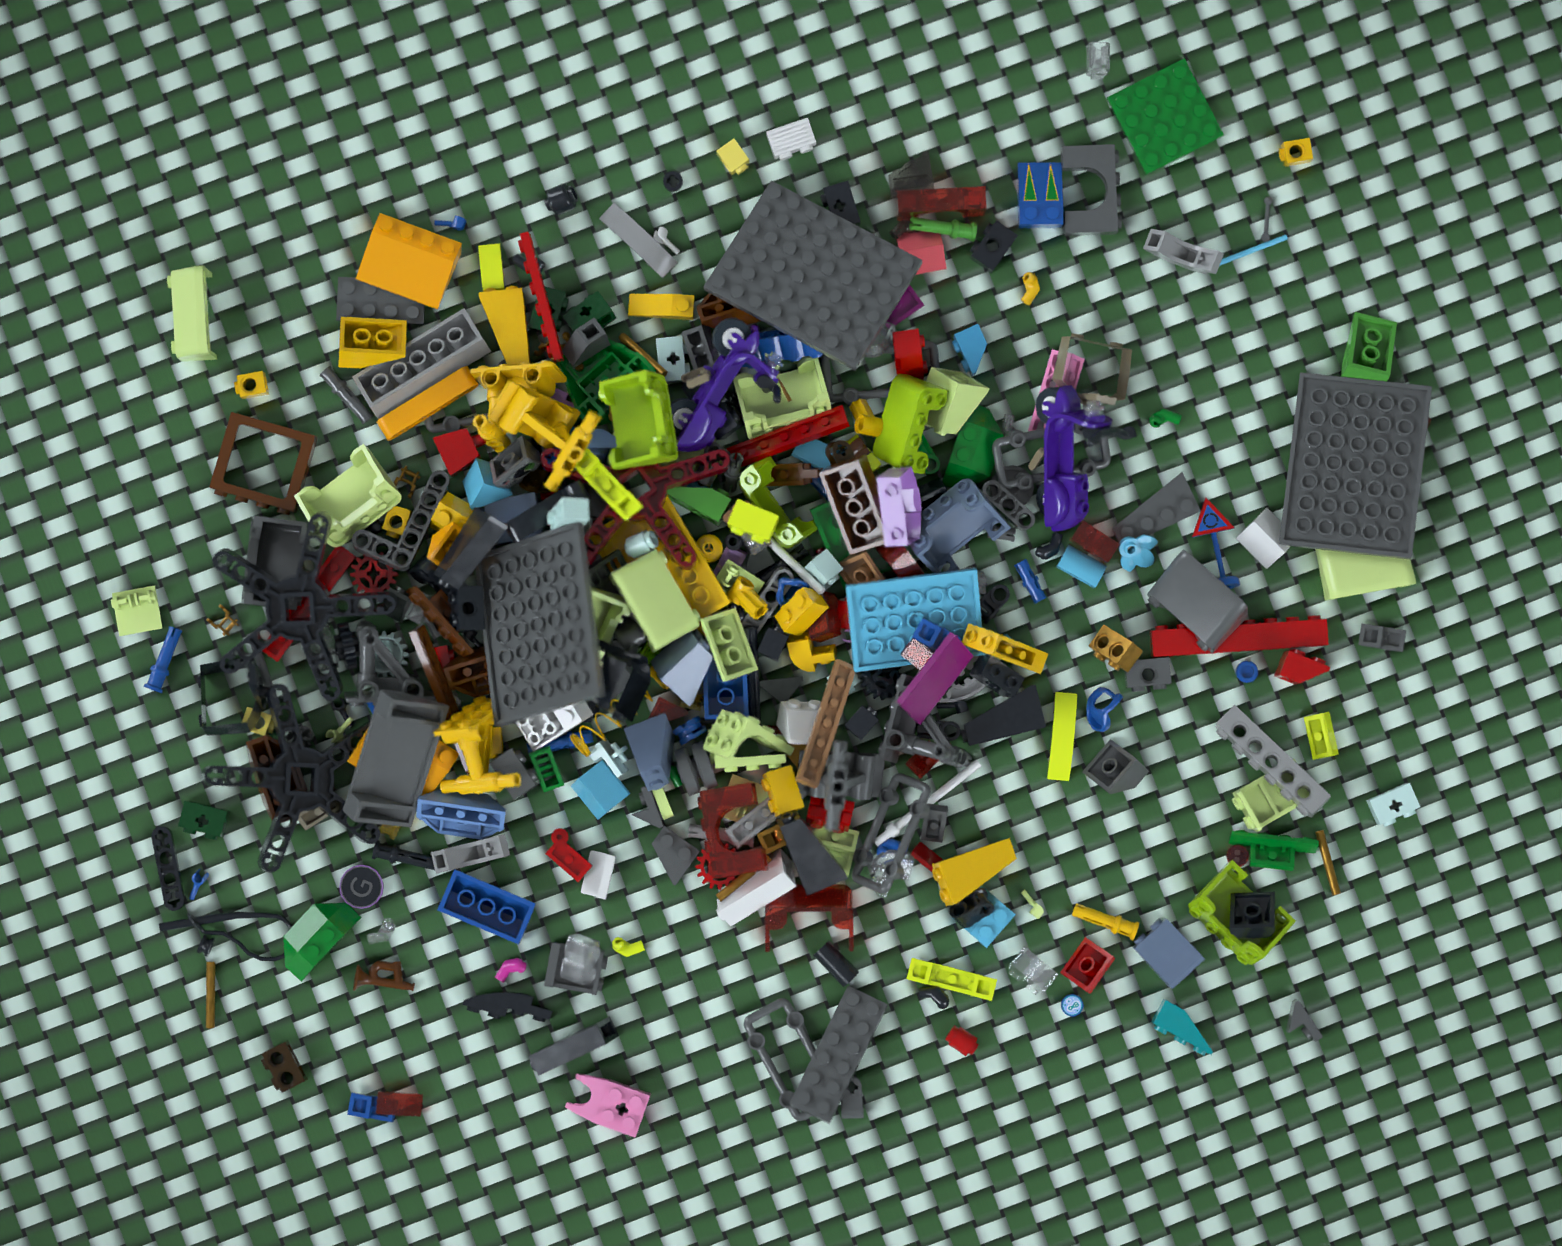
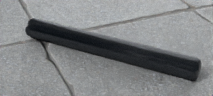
(753, 677)

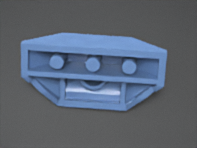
(461, 815)

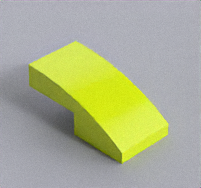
(491, 266)

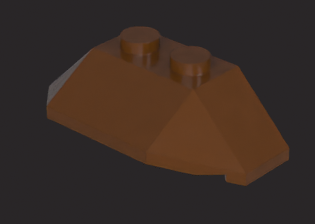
(714, 310)
(469, 673)
(261, 754)

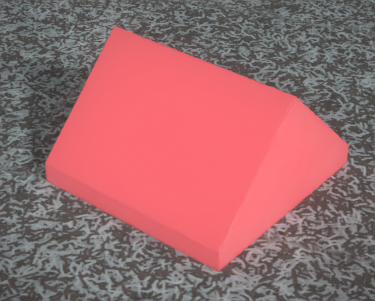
(926, 247)

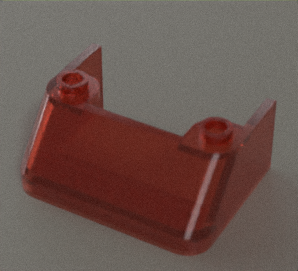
(833, 899)

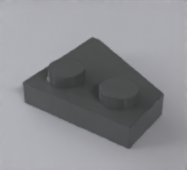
(674, 853)

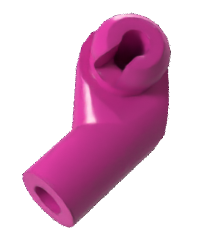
(509, 966)

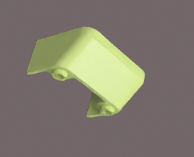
(190, 314)

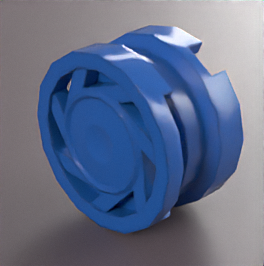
(689, 730)

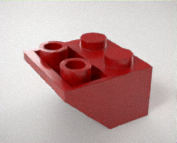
(1297, 668)

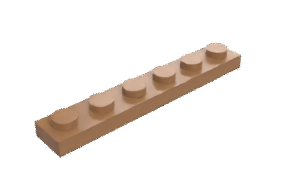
(826, 724)

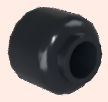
(561, 199)

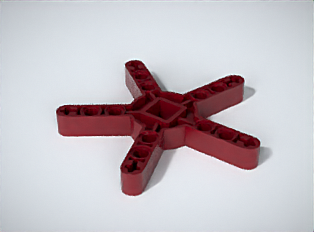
(659, 482)

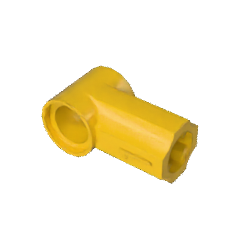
(865, 420)
(744, 595)

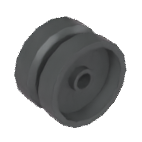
(695, 768)

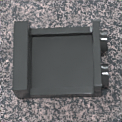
(553, 973)

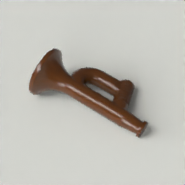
(362, 978)

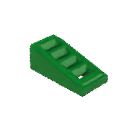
(552, 783)

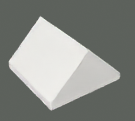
(1262, 538)

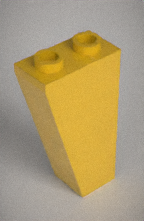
(508, 322)
(1004, 648)
(968, 871)

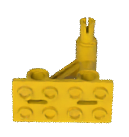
(537, 377)
(548, 423)
(473, 733)

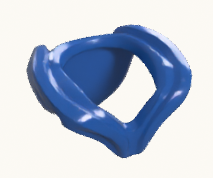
(796, 584)
(1099, 718)

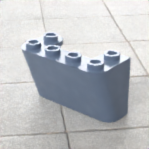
(953, 522)

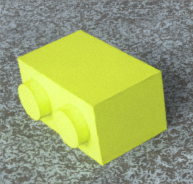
(752, 521)

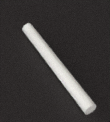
(800, 570)

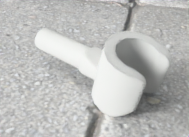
(660, 237)

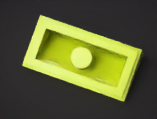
(1321, 735)

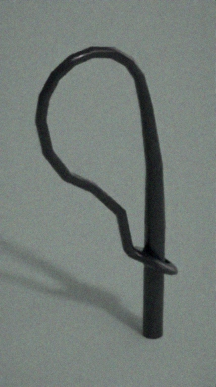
(213, 918)

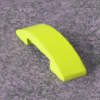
(607, 486)
(1062, 736)
(951, 979)

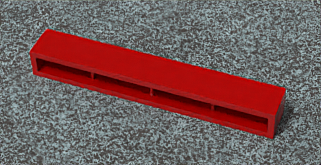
(1245, 637)

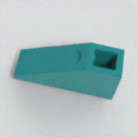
(1177, 1021)

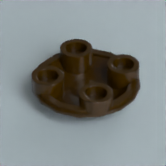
(535, 481)

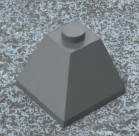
(1115, 769)

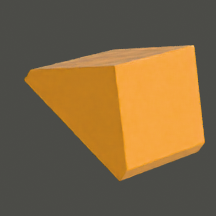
(442, 541)

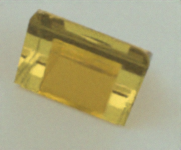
(696, 705)

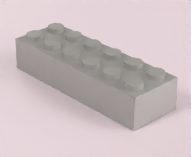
(427, 361)

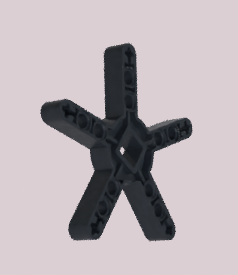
(321, 604)
(278, 777)

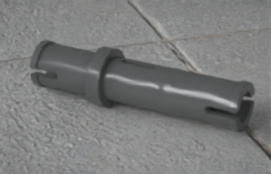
(339, 387)

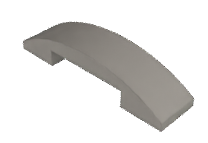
(638, 240)

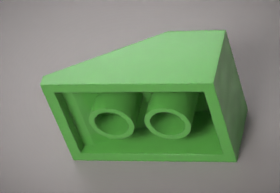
(1369, 348)
(703, 502)

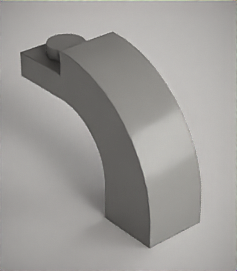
(1182, 253)
(470, 853)

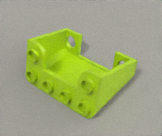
(905, 420)
(1213, 910)

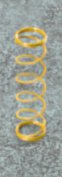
(577, 741)

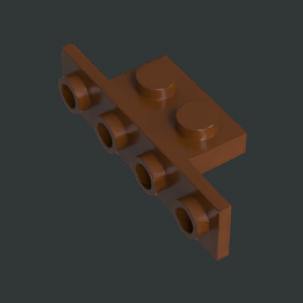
(437, 611)

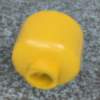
(717, 550)

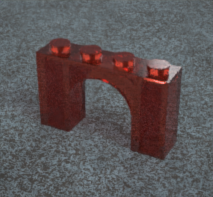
(967, 200)
(715, 805)

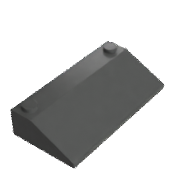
(394, 759)

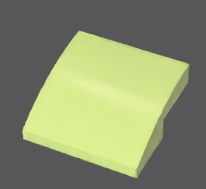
(840, 845)

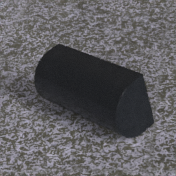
(836, 963)

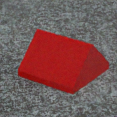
(1087, 965)

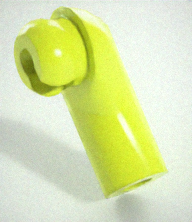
(625, 948)

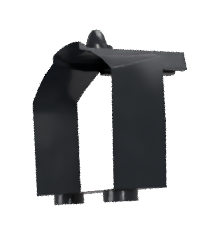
(636, 686)
(257, 689)

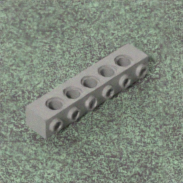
(1269, 749)

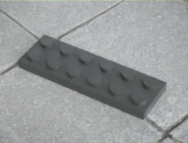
(838, 1054)

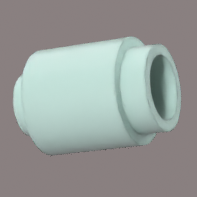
(641, 543)

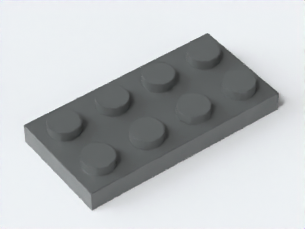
(368, 301)

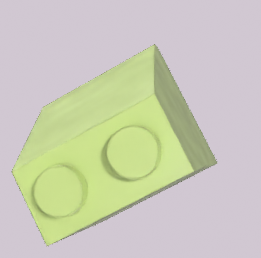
(962, 400)

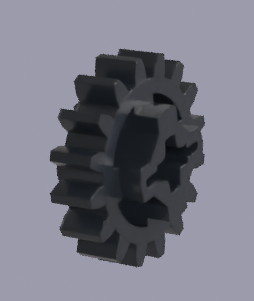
(347, 645)
(881, 686)

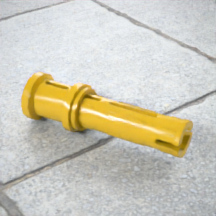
(1115, 924)

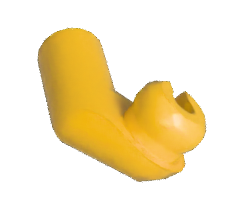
(1032, 288)

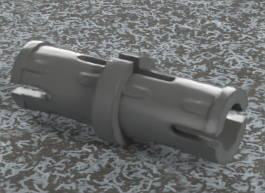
(733, 473)

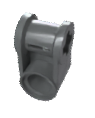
(852, 1102)

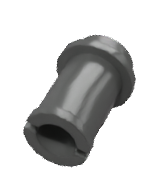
(1006, 536)

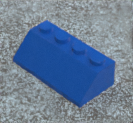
(486, 907)

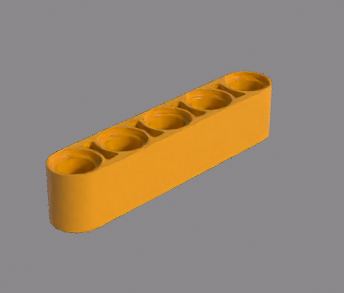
(427, 403)

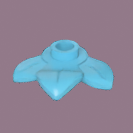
(1139, 553)

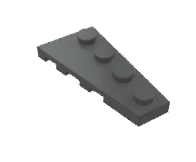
(1161, 510)

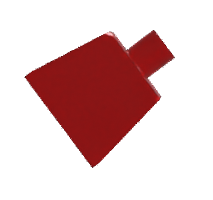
(458, 449)

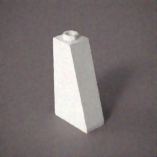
(759, 889)

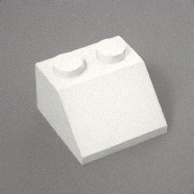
(797, 720)

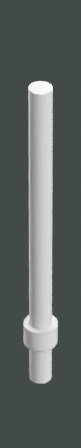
(893, 829)

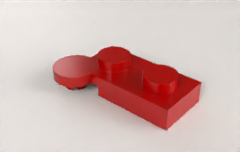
(566, 856)

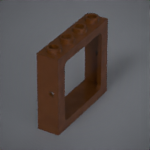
(299, 476)

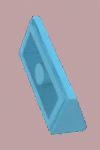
(813, 453)

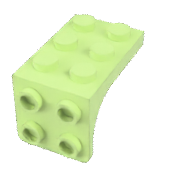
(734, 728)
(751, 763)
(1264, 802)

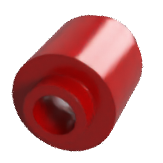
(962, 1040)

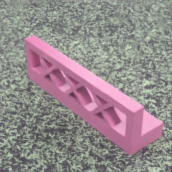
(1071, 376)

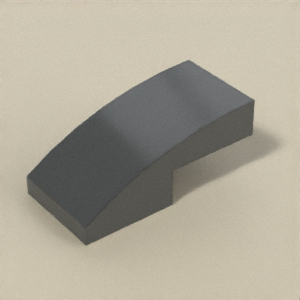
(1382, 637)

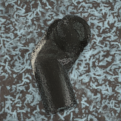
(902, 227)

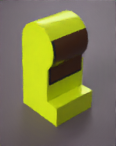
(859, 448)

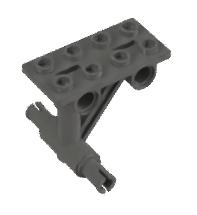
(368, 645)
(901, 736)
(845, 775)

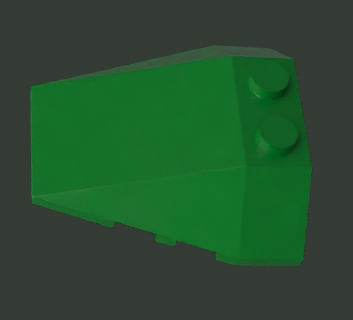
(605, 365)

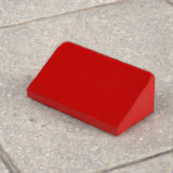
(925, 856)

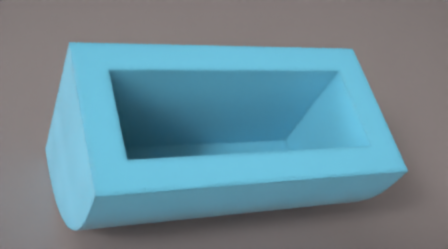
(1081, 566)

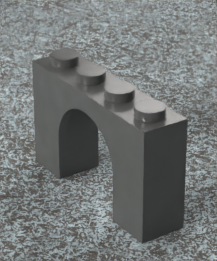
(1101, 161)

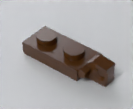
(793, 474)

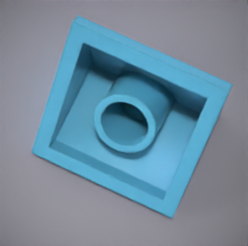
(480, 486)
(600, 789)

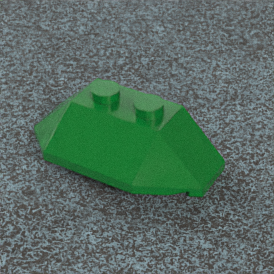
(972, 450)
(316, 936)

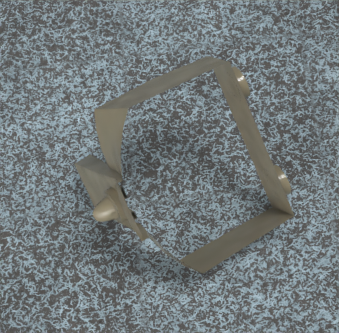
(1124, 371)

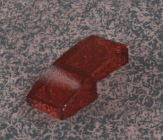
(399, 1103)

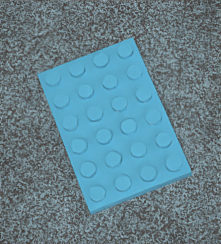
(889, 611)

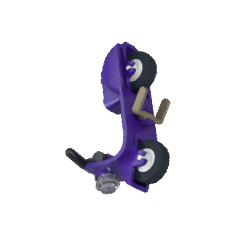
(699, 418)
(1065, 493)

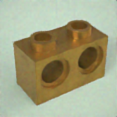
(1115, 648)

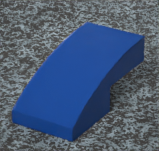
(931, 633)
(365, 1107)

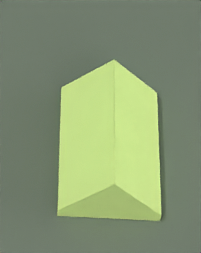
(729, 644)

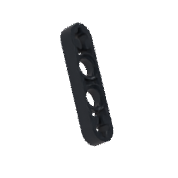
(164, 869)

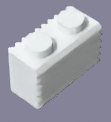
(791, 139)

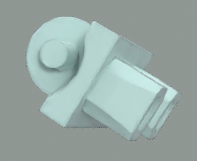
(612, 755)

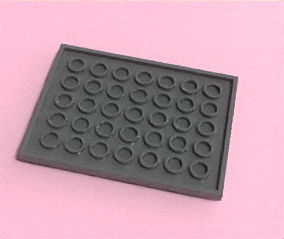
(813, 275)
(1355, 465)
(539, 625)

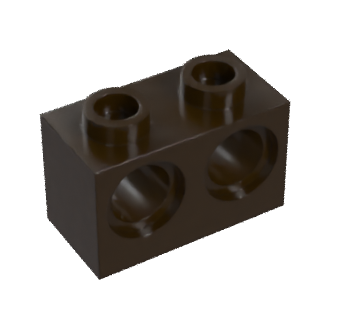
(289, 1064)

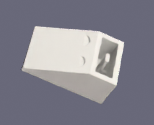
(551, 725)

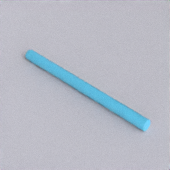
(1254, 249)

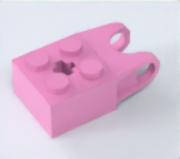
(603, 1102)

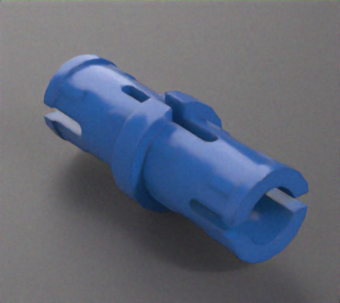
(1030, 581)

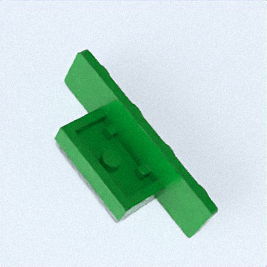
(1273, 850)

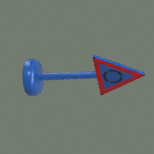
(1210, 522)

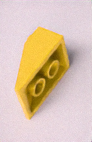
(371, 341)

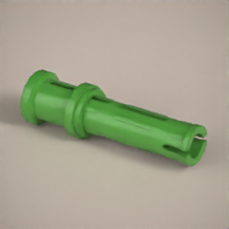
(953, 228)

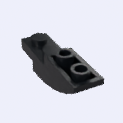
(498, 1003)

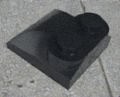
(1252, 915)

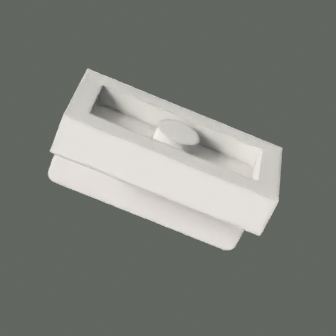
(598, 878)

